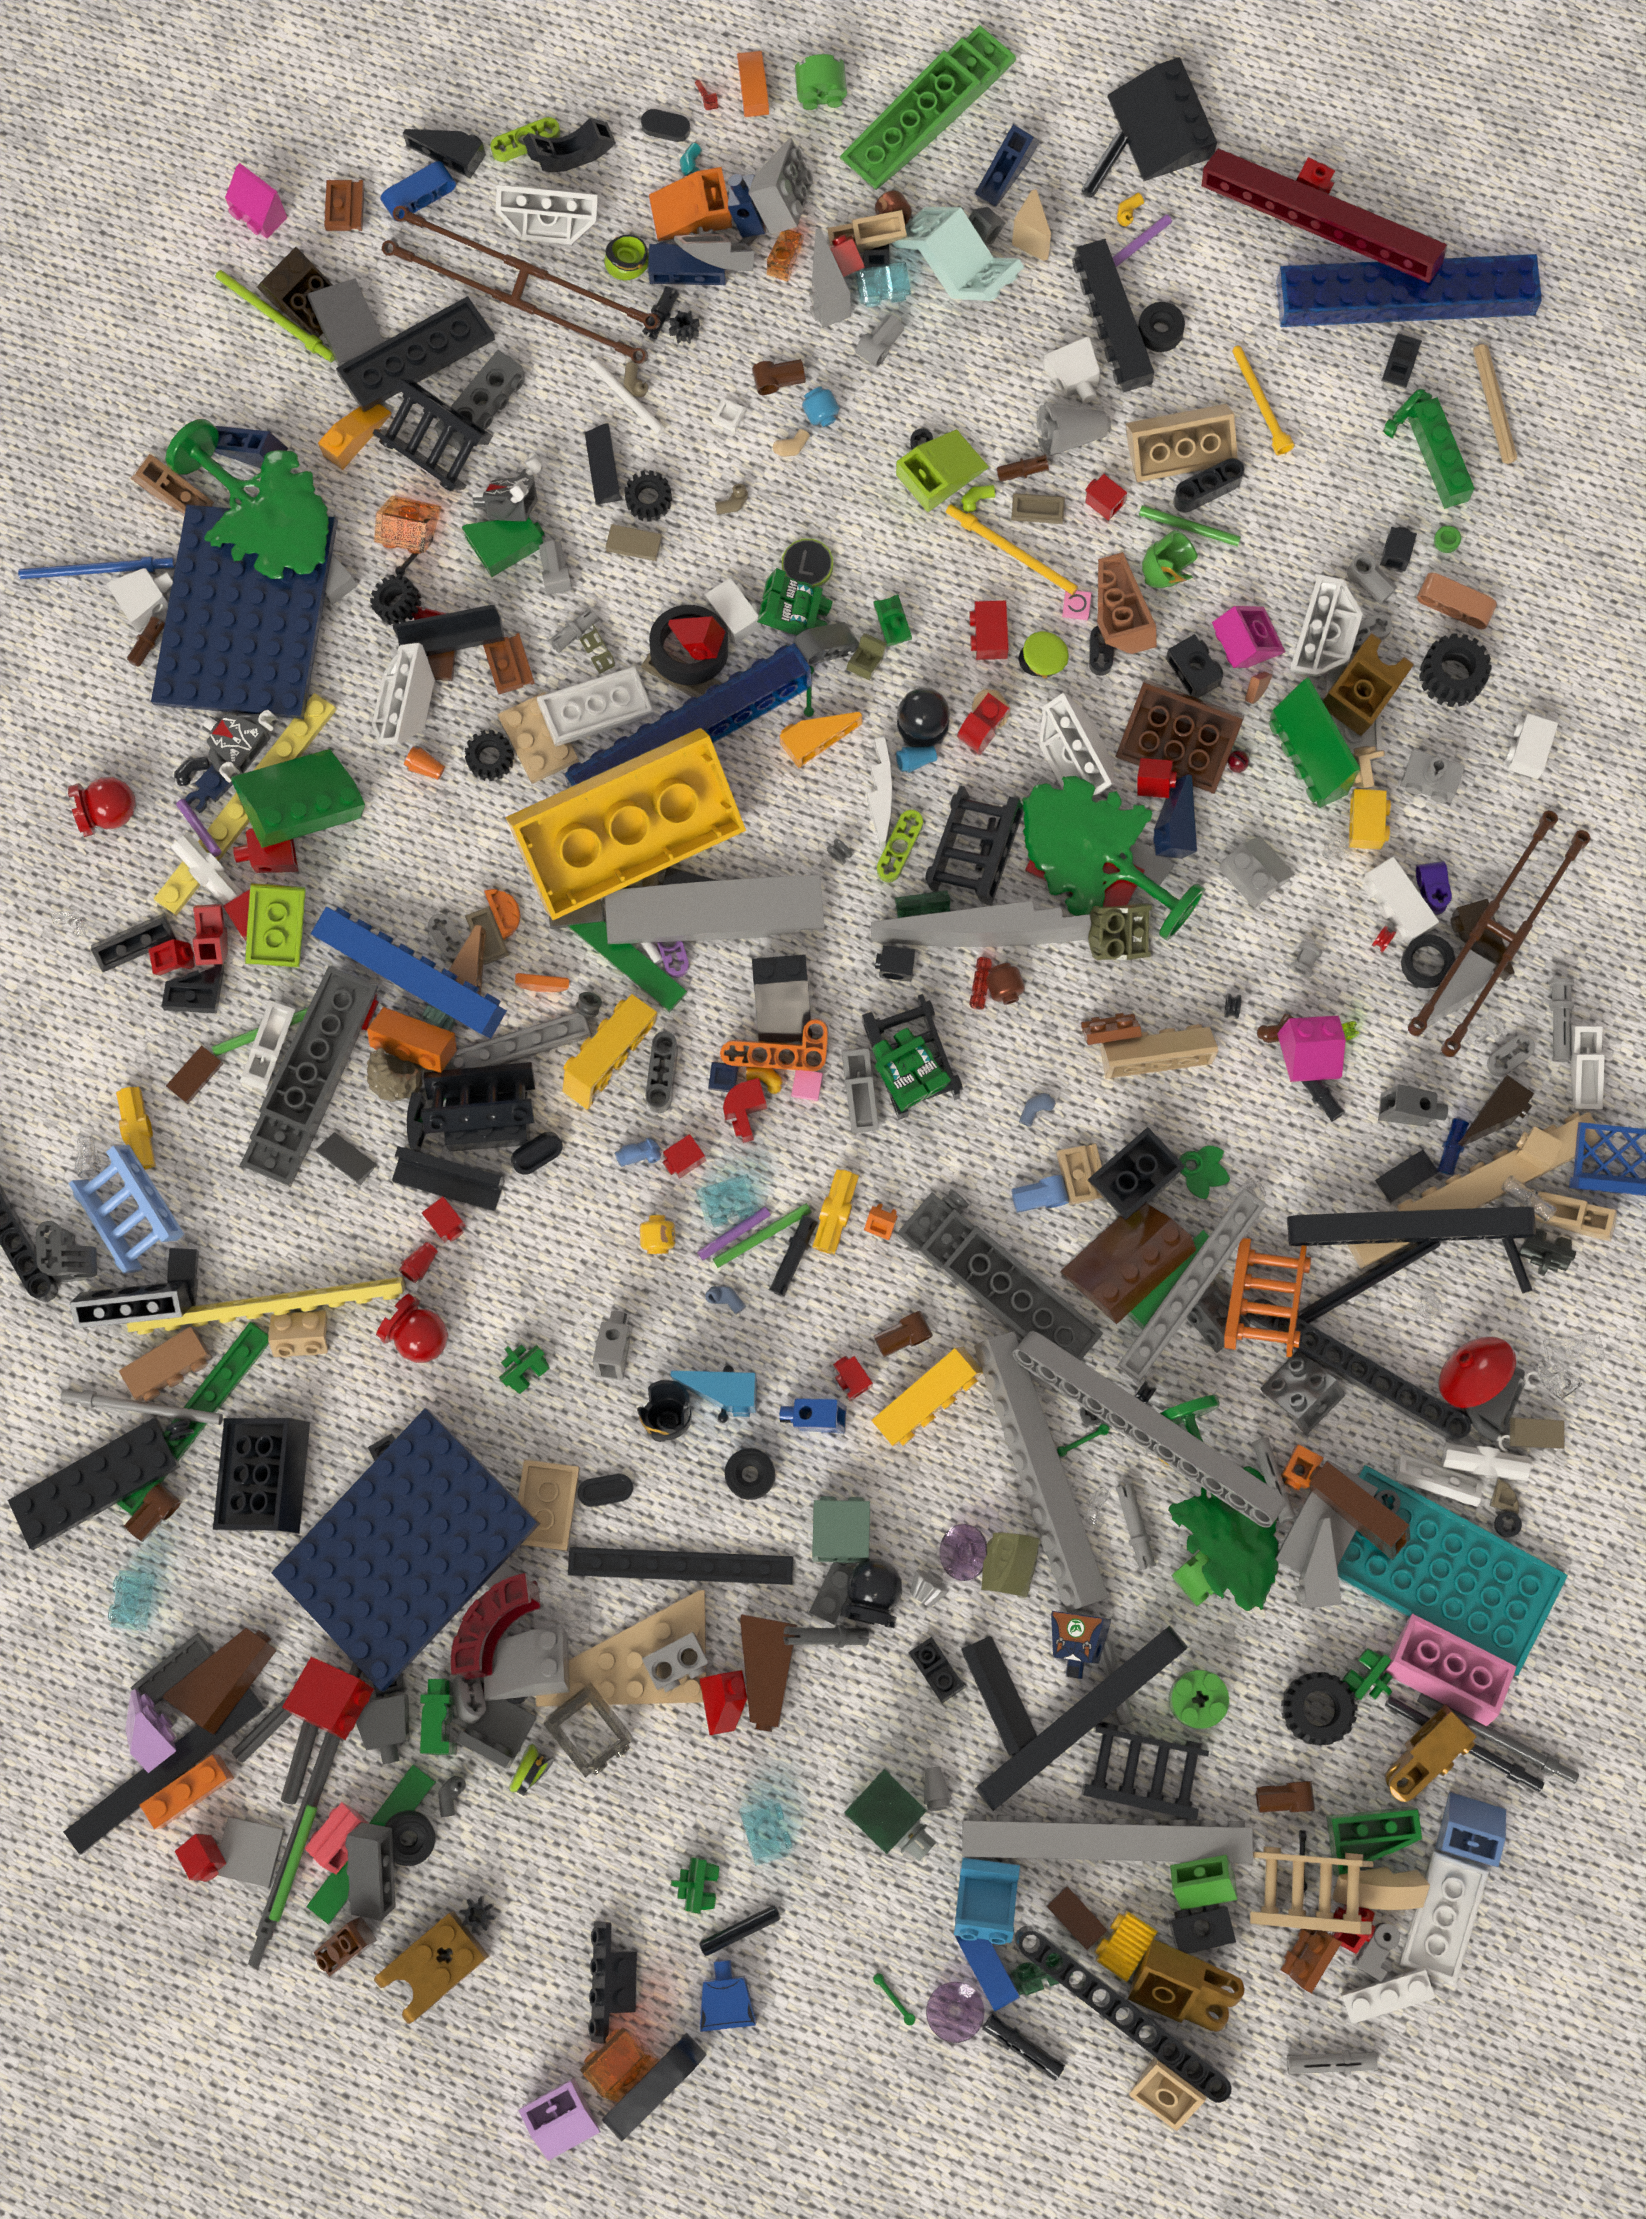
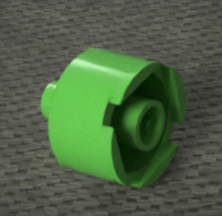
(820, 81)
(1192, 1580)
(1212, 1709)

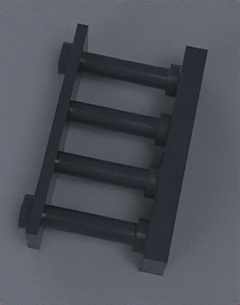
(453, 422)
(992, 862)
(875, 1027)
(473, 1082)
(1126, 1792)

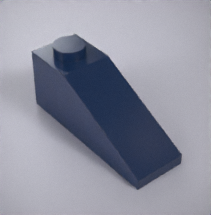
(1007, 165)
(675, 266)
(247, 444)
(1176, 823)

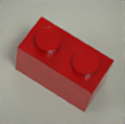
(990, 630)

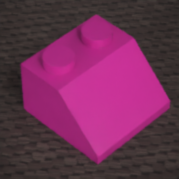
(254, 202)
(1247, 636)
(1313, 1048)

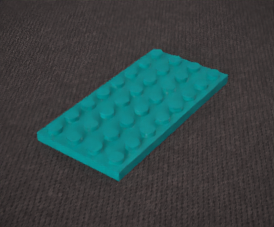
(1455, 1576)

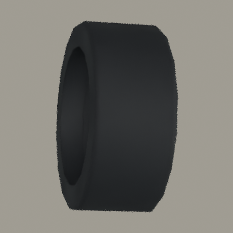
(1422, 941)

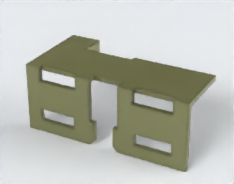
(594, 644)

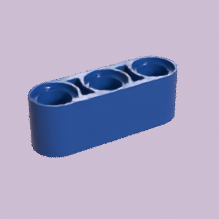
(419, 189)
(989, 1972)

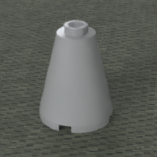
(1069, 427)

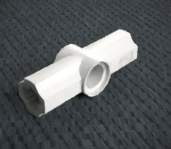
(205, 869)
(1486, 1462)

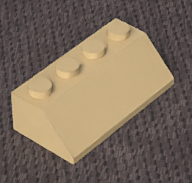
(1181, 442)
(1159, 1052)

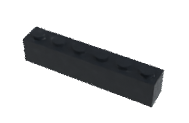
(1113, 315)

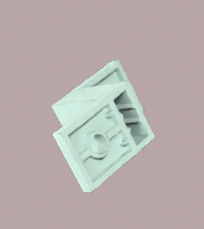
(958, 254)

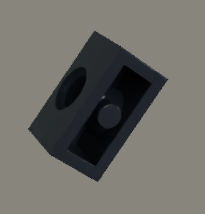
(1195, 681)
(1218, 1934)

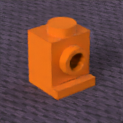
(1304, 1458)

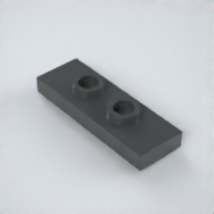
(174, 1668)

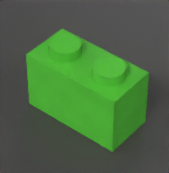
(1203, 1882)

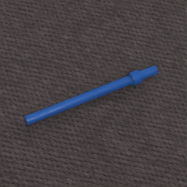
(96, 568)

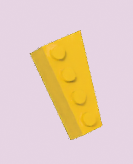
(607, 1050)
(928, 1395)

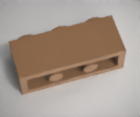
(166, 1365)

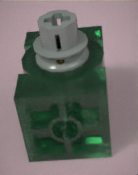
(891, 1816)

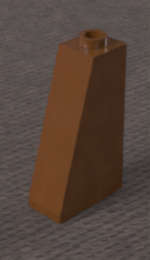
(1360, 1509)
(766, 1668)
(221, 1680)

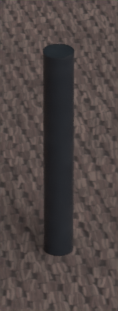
(1517, 1265)

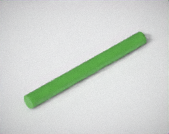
(1189, 526)
(250, 1036)
(761, 1235)
(293, 1863)

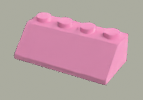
(1450, 1670)

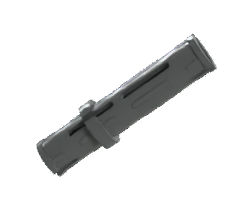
(837, 1636)

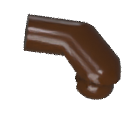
(1269, 1033)

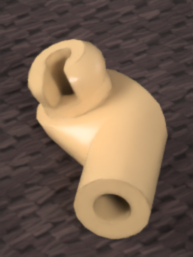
(793, 446)

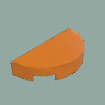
(505, 911)
(541, 983)

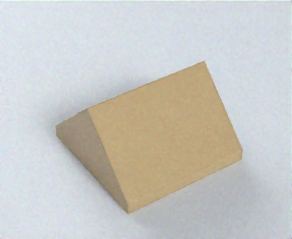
(1031, 228)
(1166, 2094)

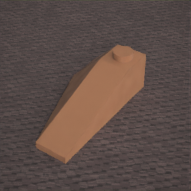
(1122, 609)

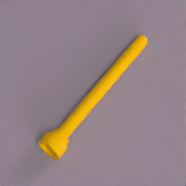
(1281, 441)

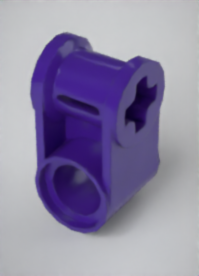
(1433, 881)

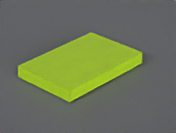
(275, 925)

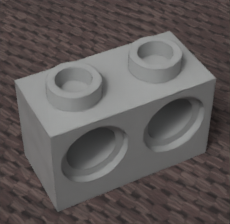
(673, 1655)

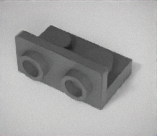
(1211, 1316)

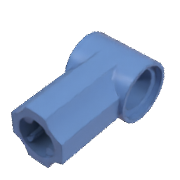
(1047, 1193)

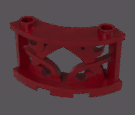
(487, 1621)

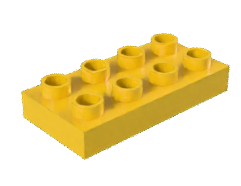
(626, 823)

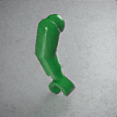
(1403, 412)

